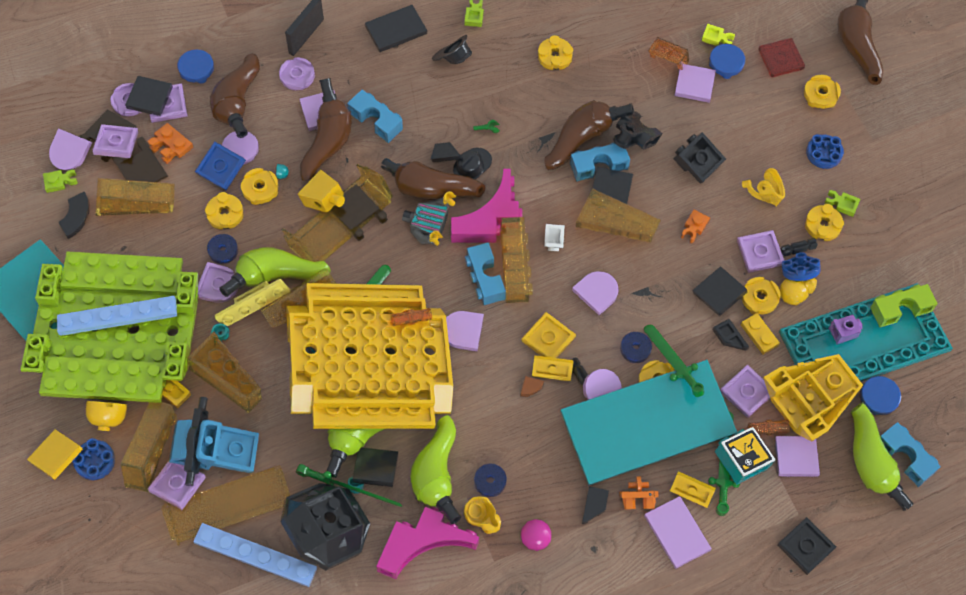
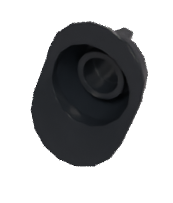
(455, 52)
(473, 163)

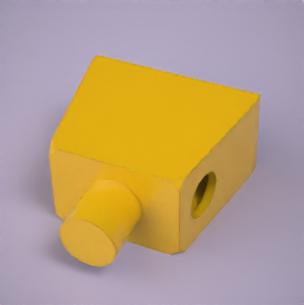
(322, 193)

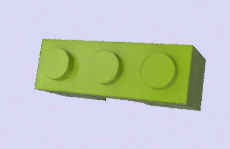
(917, 299)

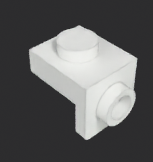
(554, 237)

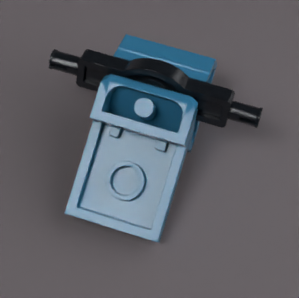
(207, 443)

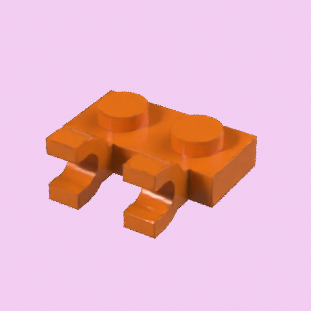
(175, 142)

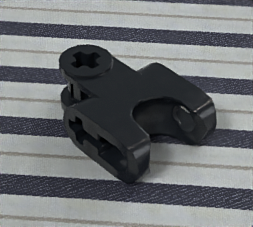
(635, 133)

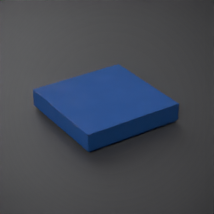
(220, 166)

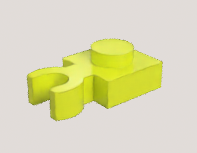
(715, 35)

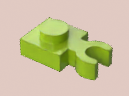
(474, 14)
(56, 180)
(845, 203)

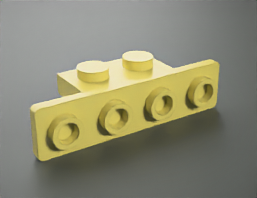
(252, 301)

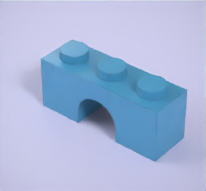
(365, 105)
(612, 155)
(488, 288)
(922, 464)

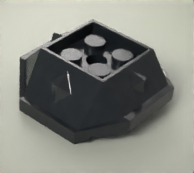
(324, 541)

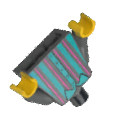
(429, 219)

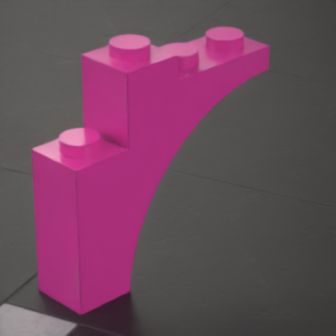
(485, 223)
(431, 532)

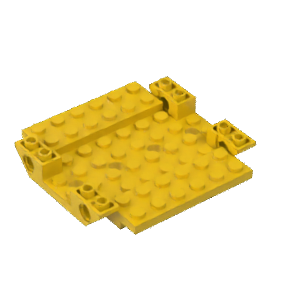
(371, 385)

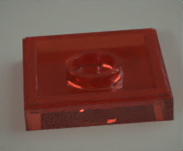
(781, 57)

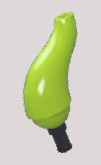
(269, 265)
(346, 443)
(873, 460)
(430, 474)

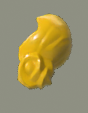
(796, 291)
(482, 513)

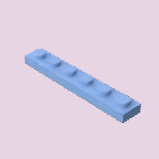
(116, 315)
(255, 555)

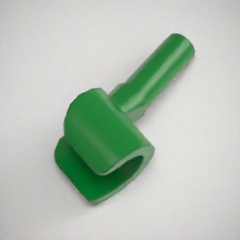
(490, 125)

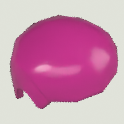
(536, 534)

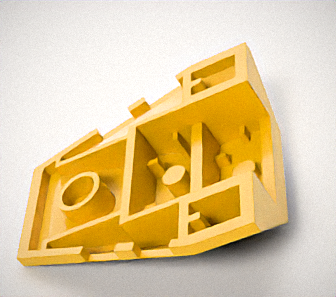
(812, 393)

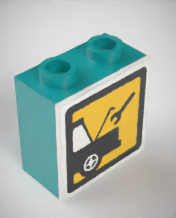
(744, 455)

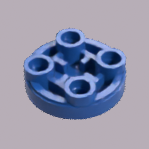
(727, 60)
(195, 66)
(825, 151)
(801, 267)
(880, 395)
(94, 460)

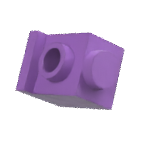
(843, 333)

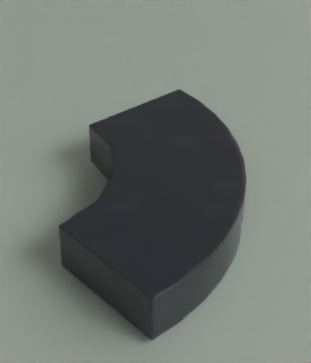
(76, 216)

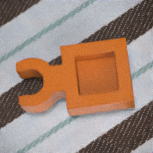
(695, 224)

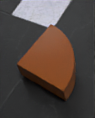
(531, 386)

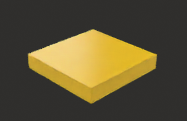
(548, 337)
(54, 454)

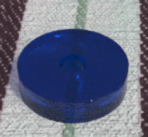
(222, 256)
(635, 355)
(490, 471)

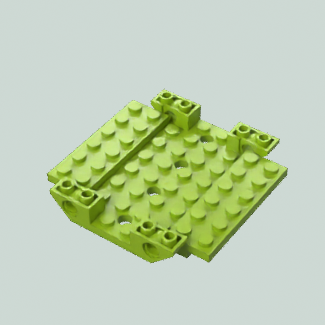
(111, 360)

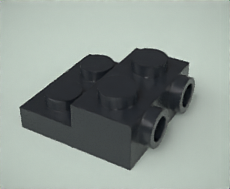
(699, 157)

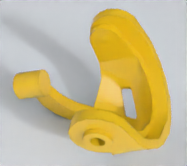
(770, 189)

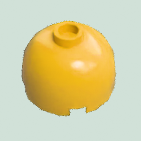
(105, 414)

